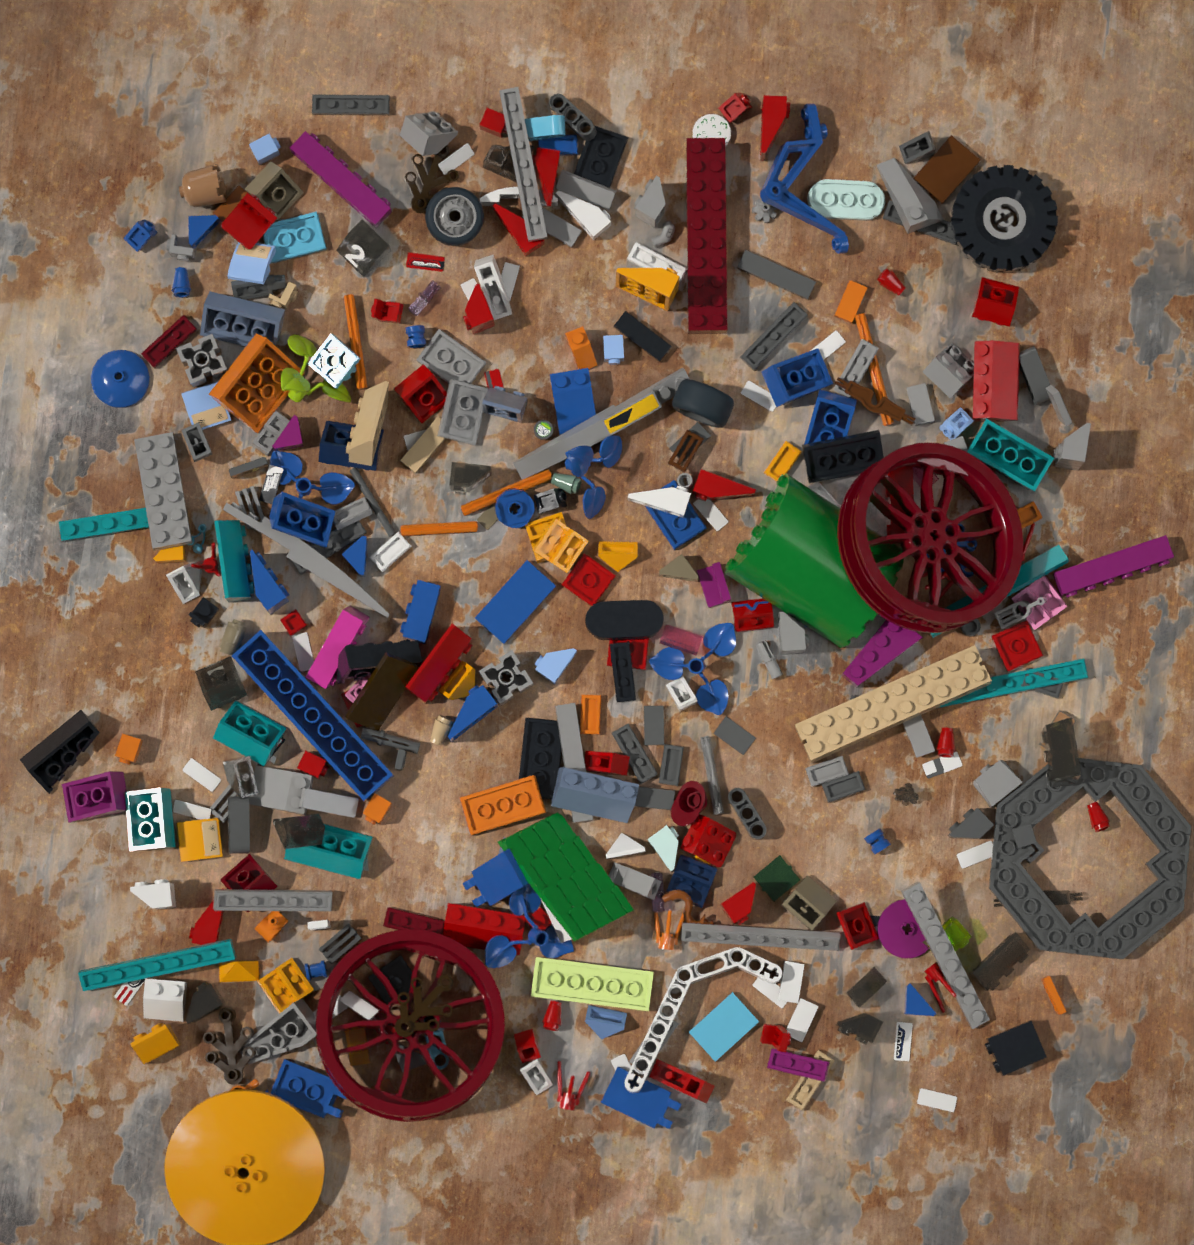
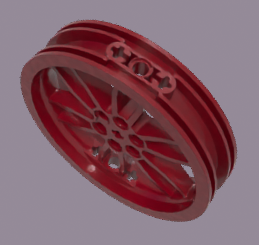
(930, 537)
(434, 947)

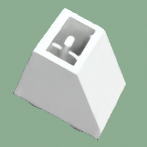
(157, 895)

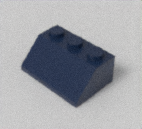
(334, 445)

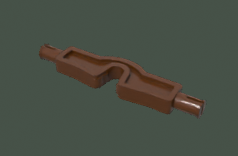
(884, 406)

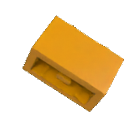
(155, 1043)

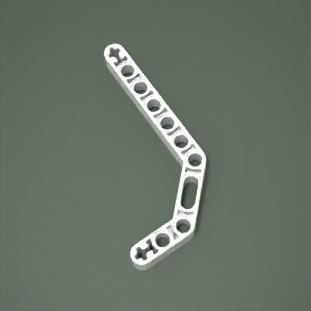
(675, 1004)

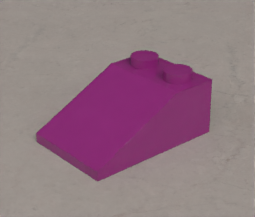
(95, 796)

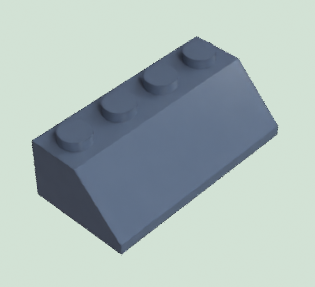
(239, 319)
(594, 795)

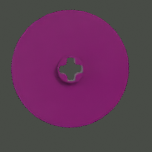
(892, 935)

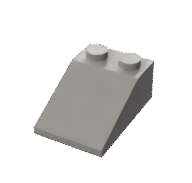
(280, 789)

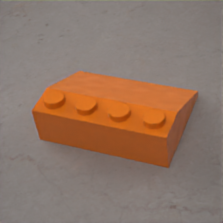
(253, 383)

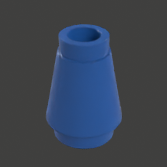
(181, 283)

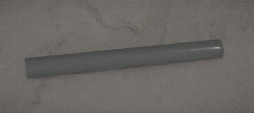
(372, 501)

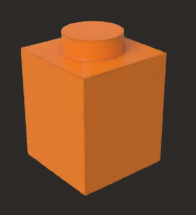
(128, 749)
(376, 809)

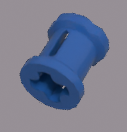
(316, 970)

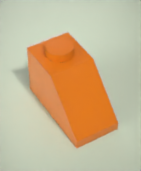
(581, 348)

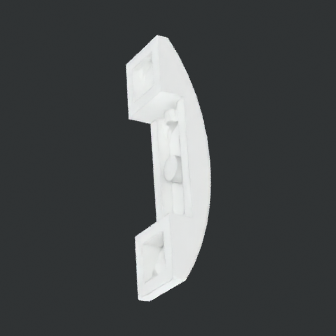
(510, 192)

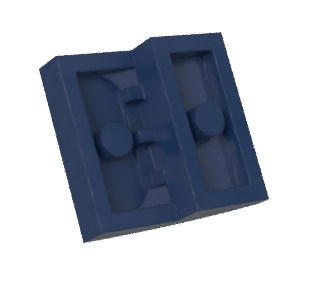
(693, 878)

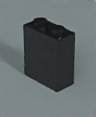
(1015, 1048)

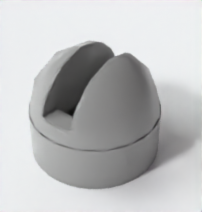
(680, 482)

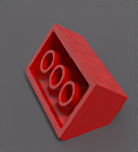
(996, 381)
(439, 663)
(476, 926)

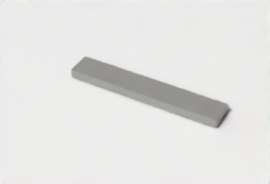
(571, 745)
(272, 900)

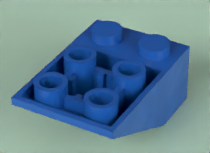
(266, 589)

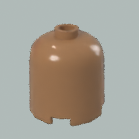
(203, 187)

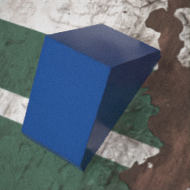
(200, 227)
(357, 555)
(915, 1003)

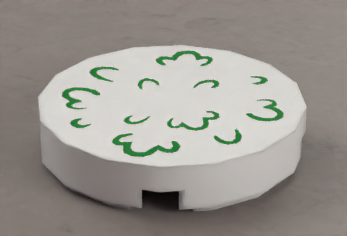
(712, 127)

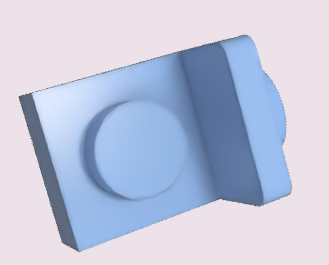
(956, 424)

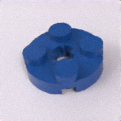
(523, 514)

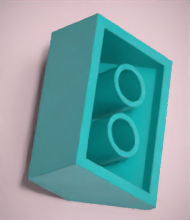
(249, 733)
(150, 819)

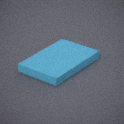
(295, 237)
(723, 1026)

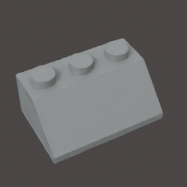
(1073, 449)

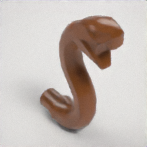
(680, 894)

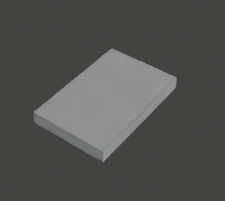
(450, 359)
(462, 412)

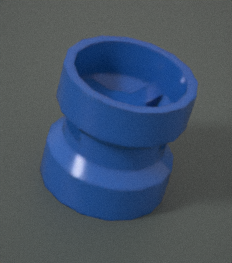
(416, 336)
(879, 845)

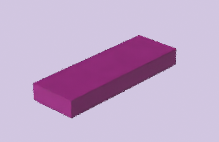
(798, 1065)

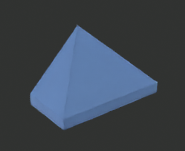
(605, 1021)

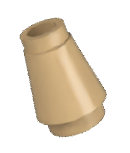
(441, 728)

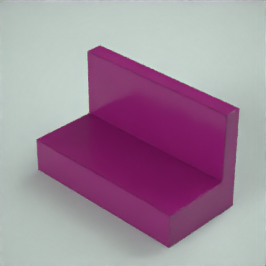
(714, 585)

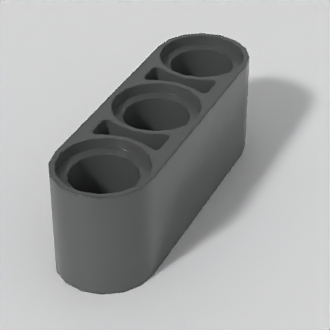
(577, 124)
(1034, 375)
(747, 823)
(238, 825)

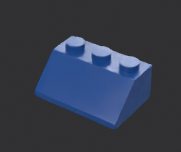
(301, 519)

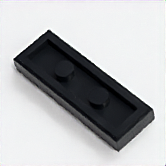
(642, 336)
(622, 671)

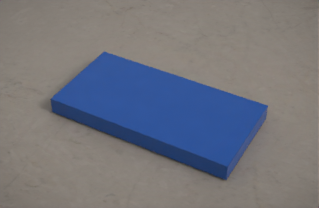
(515, 602)

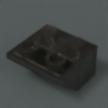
(862, 1026)

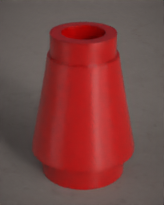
(891, 282)
(946, 743)
(1098, 818)
(552, 1017)

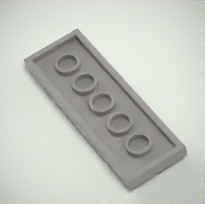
(163, 491)

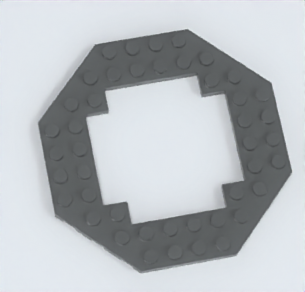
(1138, 918)

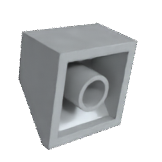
(791, 636)

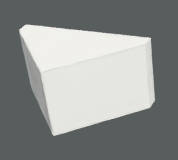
(681, 693)
(536, 1077)

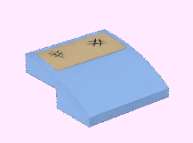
(251, 264)
(204, 408)

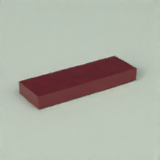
(169, 341)
(404, 920)

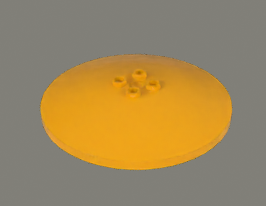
(251, 1133)

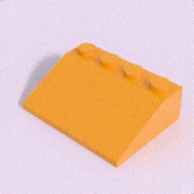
(652, 285)

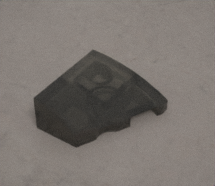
(500, 161)

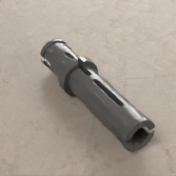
(367, 735)

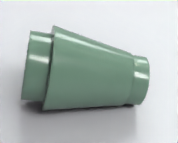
(567, 482)

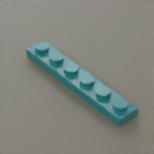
(103, 524)

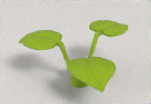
(297, 384)

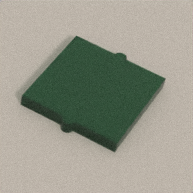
(776, 878)

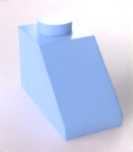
(554, 664)

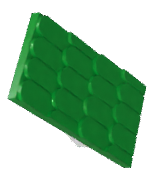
(566, 878)

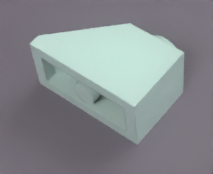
(665, 845)

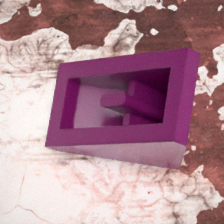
(290, 437)

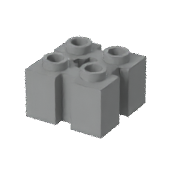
(191, 355)
(508, 666)

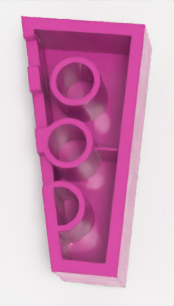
(344, 632)

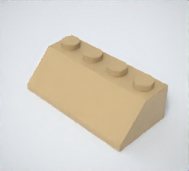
(368, 424)

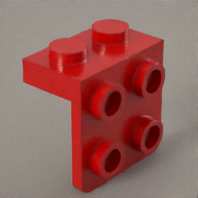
(248, 221)
(708, 840)

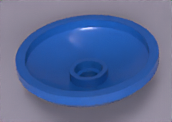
(129, 388)

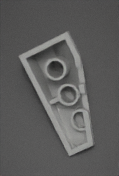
(909, 198)
(285, 1032)

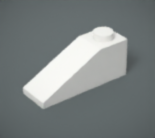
(587, 215)
(493, 286)
(667, 500)

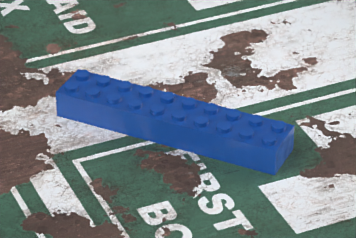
(312, 716)

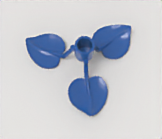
(578, 462)
(334, 486)
(669, 665)
(500, 951)

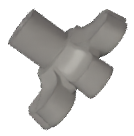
(762, 212)

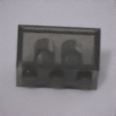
(1061, 753)
(1000, 962)

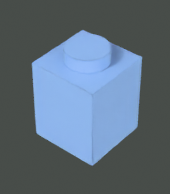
(265, 148)
(613, 349)

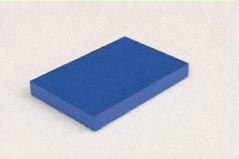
(675, 528)

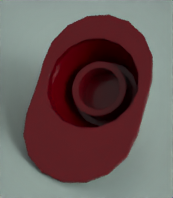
(688, 803)

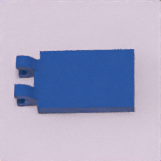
(496, 879)
(307, 1089)
(645, 1106)

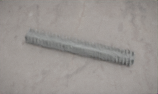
(711, 775)

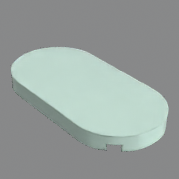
(846, 199)

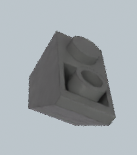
(972, 827)

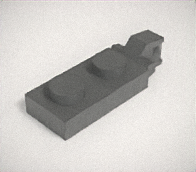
(250, 290)

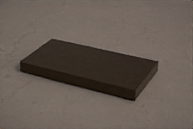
(381, 692)

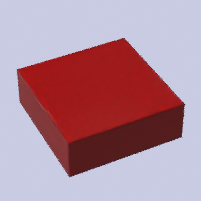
(293, 622)

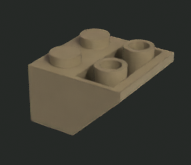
(809, 903)

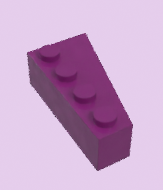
(879, 651)

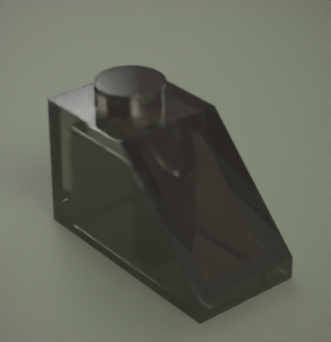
(241, 776)
(866, 987)

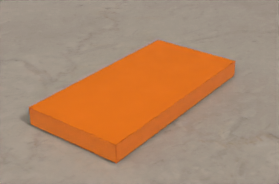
(503, 805)

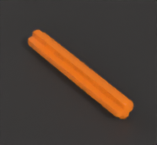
(439, 528)

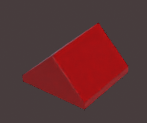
(857, 926)

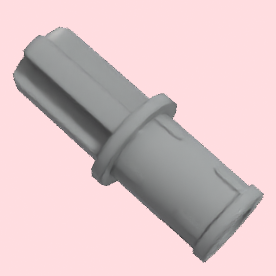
(769, 659)

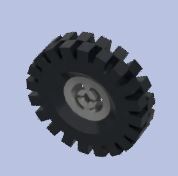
(986, 195)

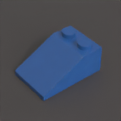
(797, 377)
(572, 398)
(830, 417)
(474, 709)

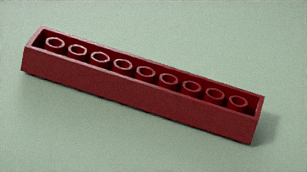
(706, 235)

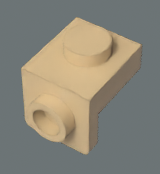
(288, 295)

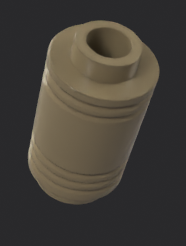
(232, 637)

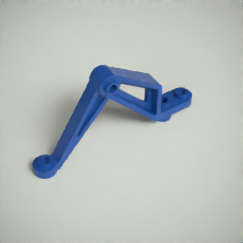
(777, 193)

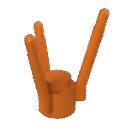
(666, 940)

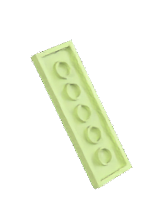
(592, 984)

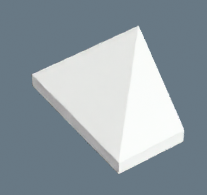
(624, 846)

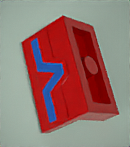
(752, 615)

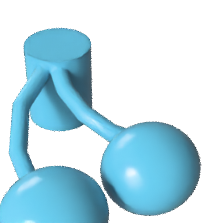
(197, 548)

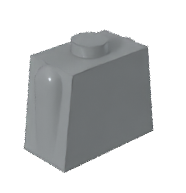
(996, 782)

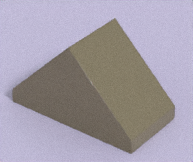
(679, 569)

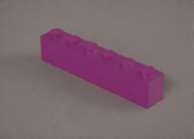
(340, 179)
(1113, 565)

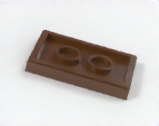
(946, 169)

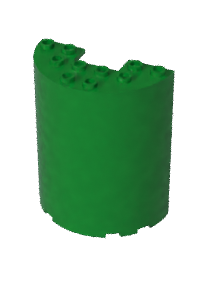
(799, 566)

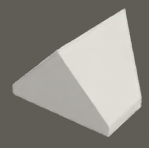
(186, 581)

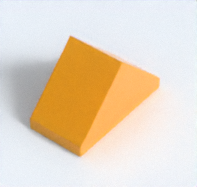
(171, 555)

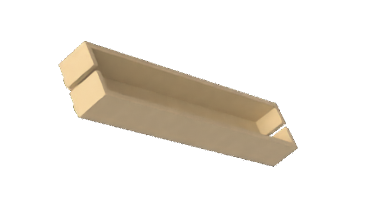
(893, 704)

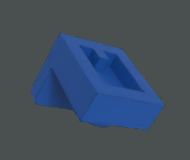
(140, 234)

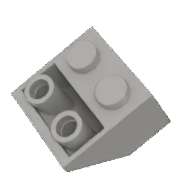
(427, 132)
(652, 204)
(950, 370)

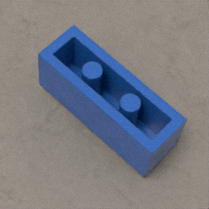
(420, 611)

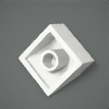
(164, 999)

